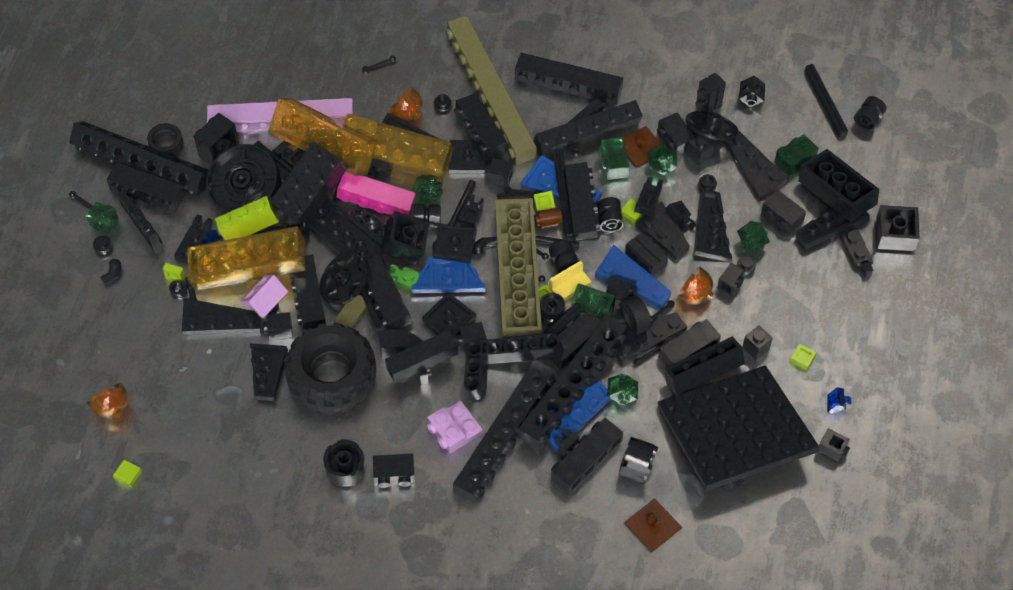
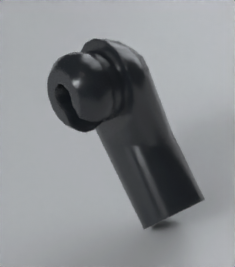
(484, 242)
(114, 271)

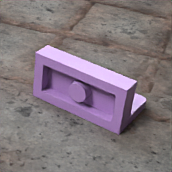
(264, 295)

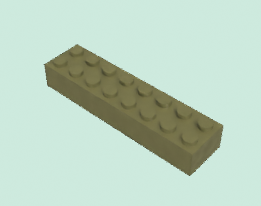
(517, 268)

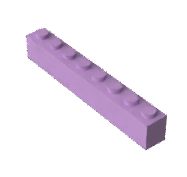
(258, 116)

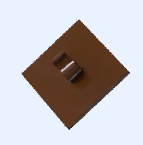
(638, 144)
(653, 525)

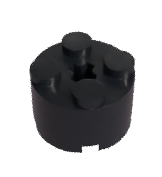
(637, 460)
(344, 463)

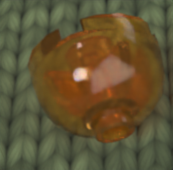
(408, 106)
(697, 288)
(109, 402)

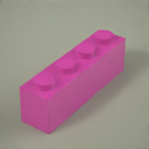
(375, 194)

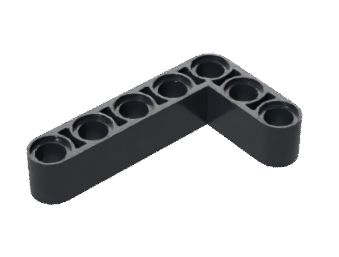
(505, 355)

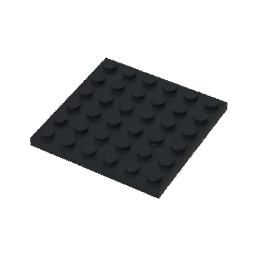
(737, 427)

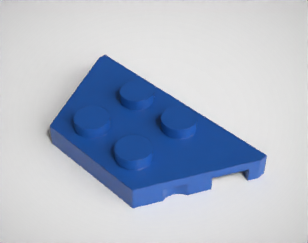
(448, 276)

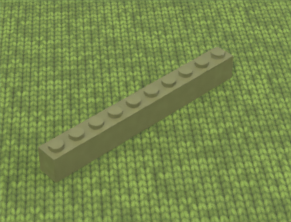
(490, 89)

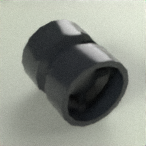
(870, 113)
(428, 214)
(610, 214)
(563, 255)
(551, 308)

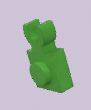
(404, 278)

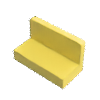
(566, 281)

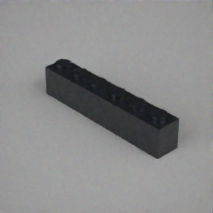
(568, 78)

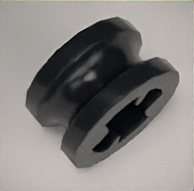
(174, 286)

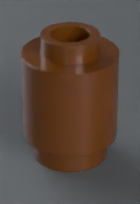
(548, 218)

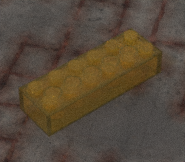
(303, 125)
(405, 149)
(246, 258)

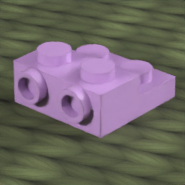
(453, 426)

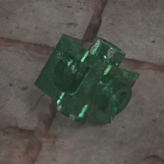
(662, 159)
(427, 188)
(102, 217)
(753, 236)
(622, 389)

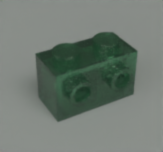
(794, 154)
(614, 158)
(593, 300)

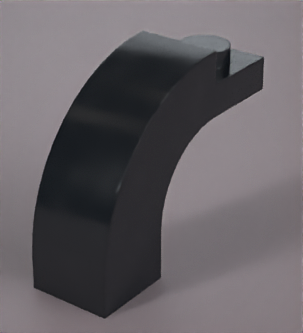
(395, 341)

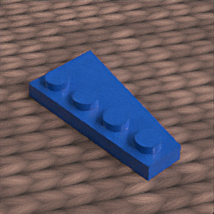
(543, 178)
(648, 287)
(591, 403)

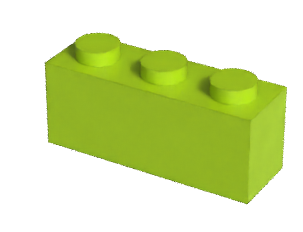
(247, 219)

